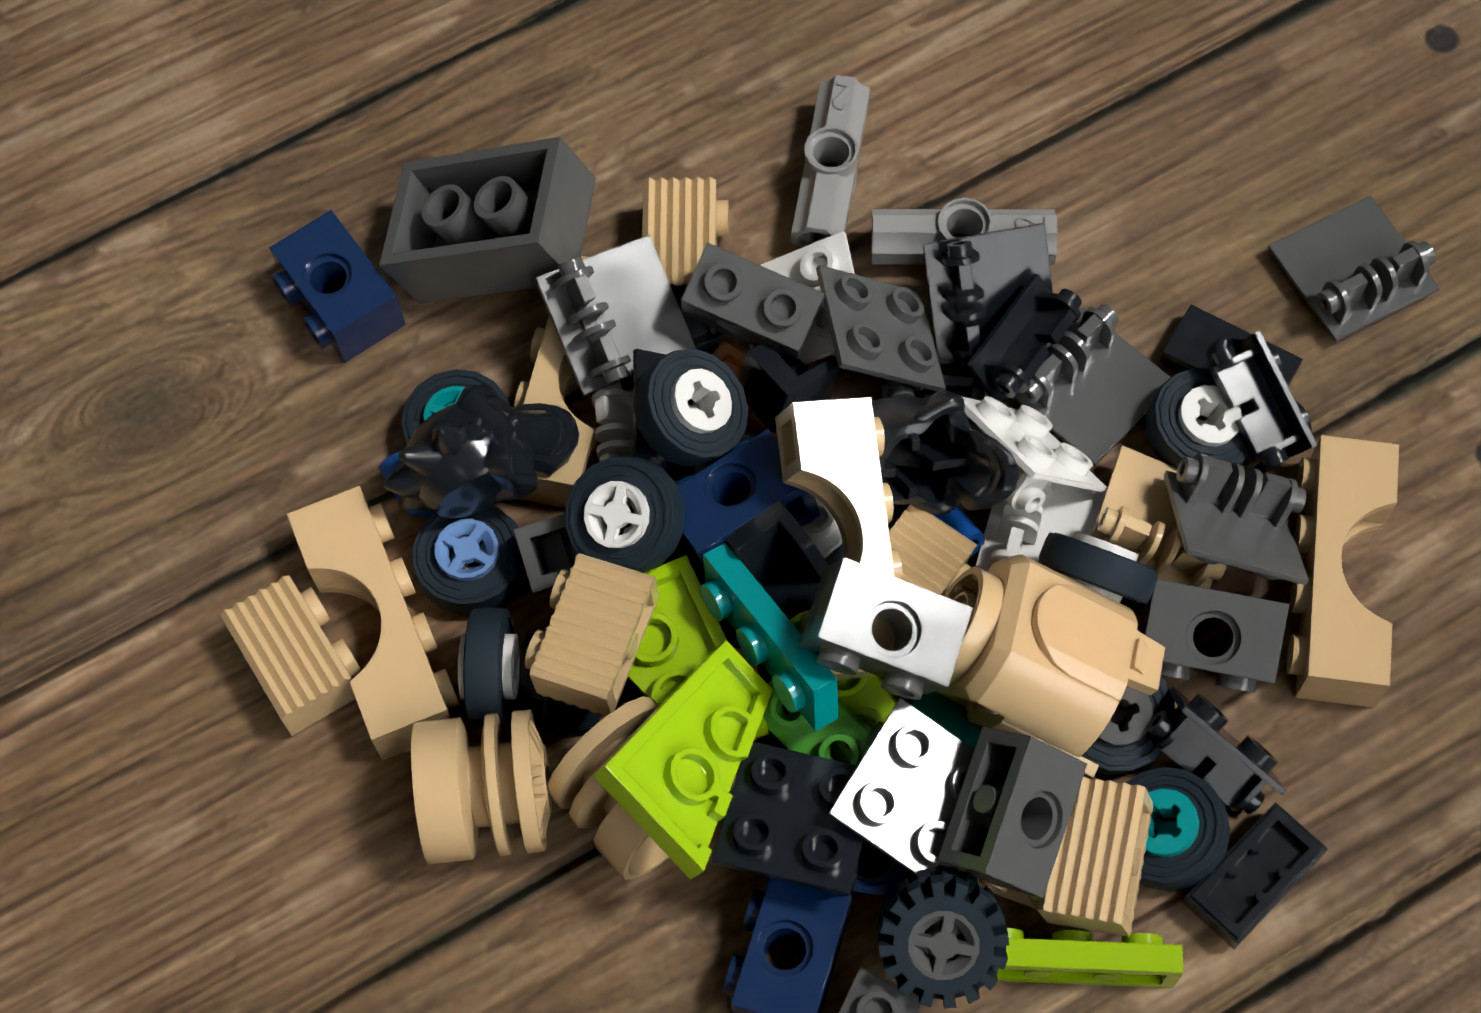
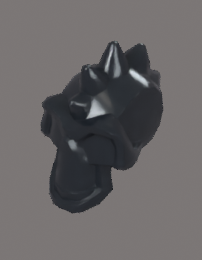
(481, 453)
(937, 457)

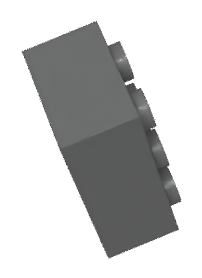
(487, 219)

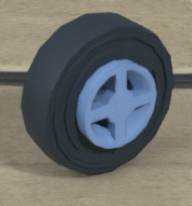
(450, 543)

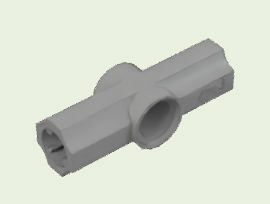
(837, 139)
(901, 232)

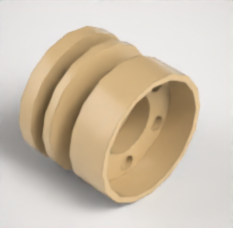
(479, 786)
(574, 788)

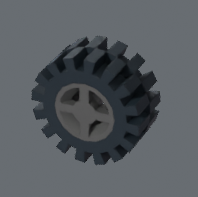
(941, 962)

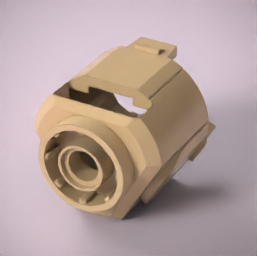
(1046, 655)

